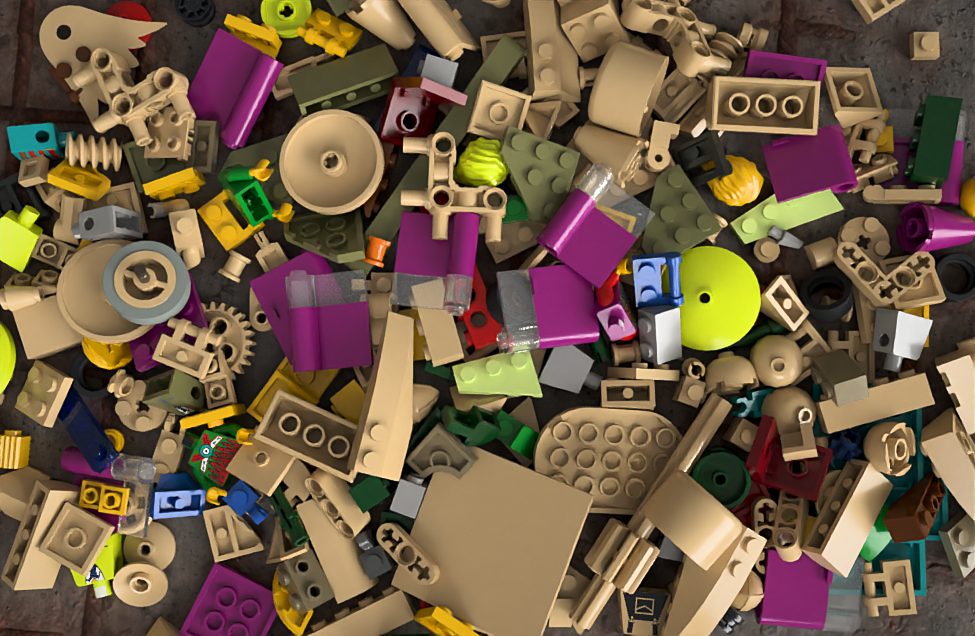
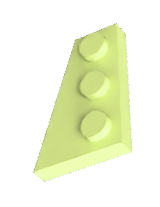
(499, 374)

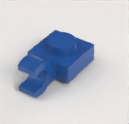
(243, 499)

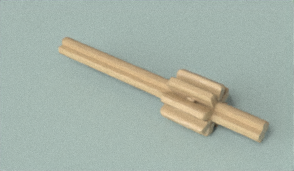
(623, 551)

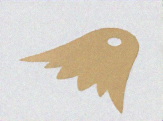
(92, 31)

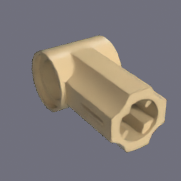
(71, 206)

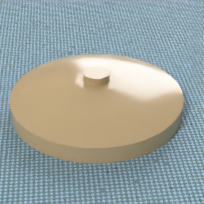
(331, 162)
(83, 297)

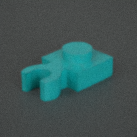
(753, 402)

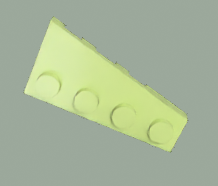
(785, 215)

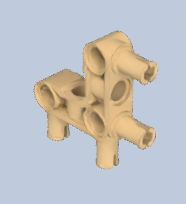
(680, 29)
(121, 92)
(460, 198)

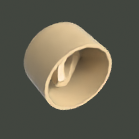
(627, 88)
(692, 518)

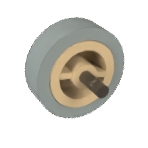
(146, 282)

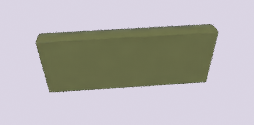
(344, 81)

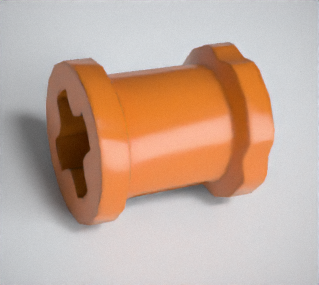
(376, 251)

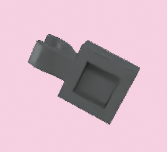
(376, 558)

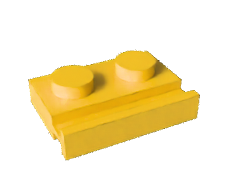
(171, 185)

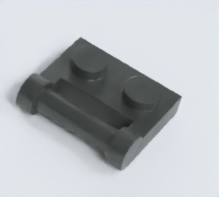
(700, 151)
(11, 199)

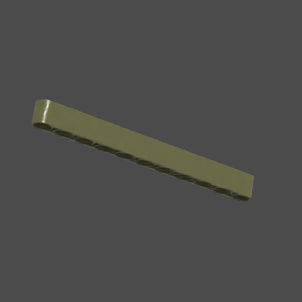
(495, 69)

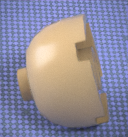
(776, 360)
(730, 374)
(789, 408)
(889, 447)

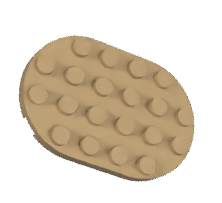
(606, 453)

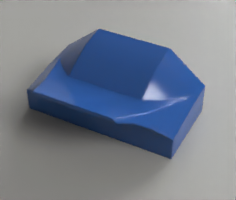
(177, 497)

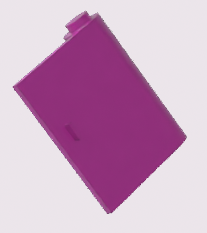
(233, 86)
(272, 296)

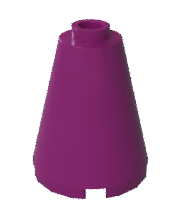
(932, 228)

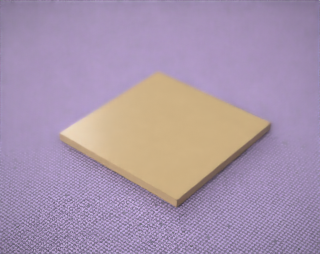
(498, 544)

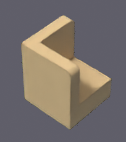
(799, 444)

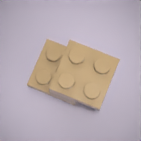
(592, 26)

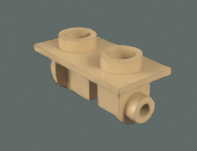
(879, 168)

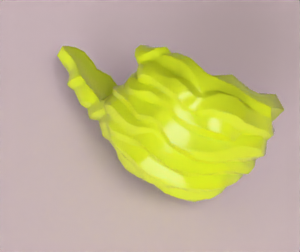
(481, 164)

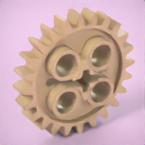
(235, 335)

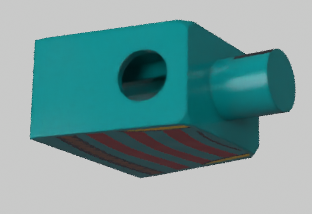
(37, 140)

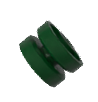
(734, 475)

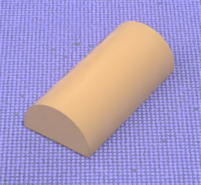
(762, 105)
(308, 434)

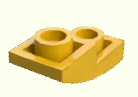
(104, 497)

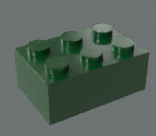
(933, 141)

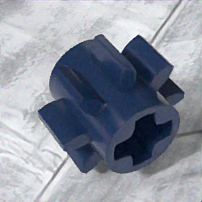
(845, 444)

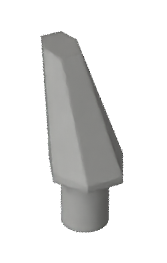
(784, 237)

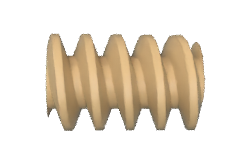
(722, 46)
(93, 152)

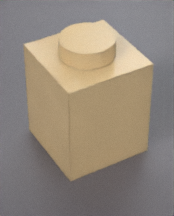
(741, 434)

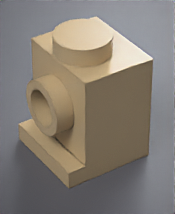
(690, 391)

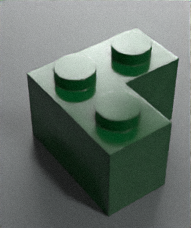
(370, 490)

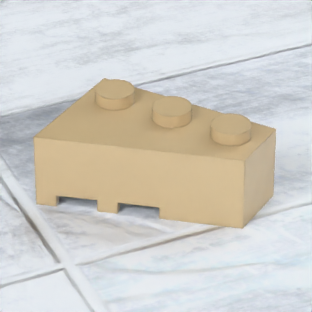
(959, 378)

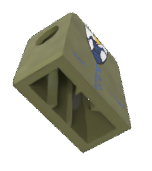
(176, 393)

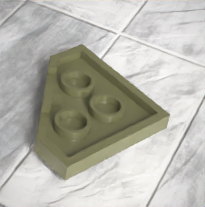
(251, 155)
(538, 171)
(680, 215)
(330, 236)

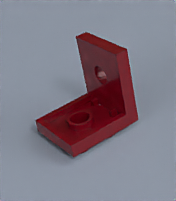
(420, 100)
(770, 469)

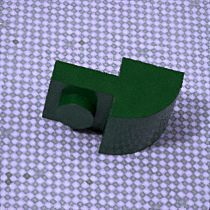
(474, 427)

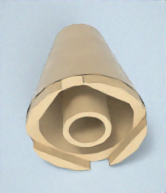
(384, 20)
(613, 148)

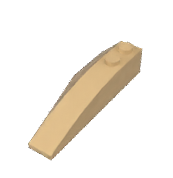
(549, 54)
(388, 404)
(952, 457)
(706, 595)

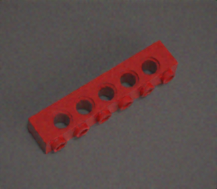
(487, 333)

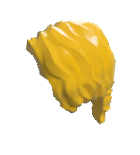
(740, 186)

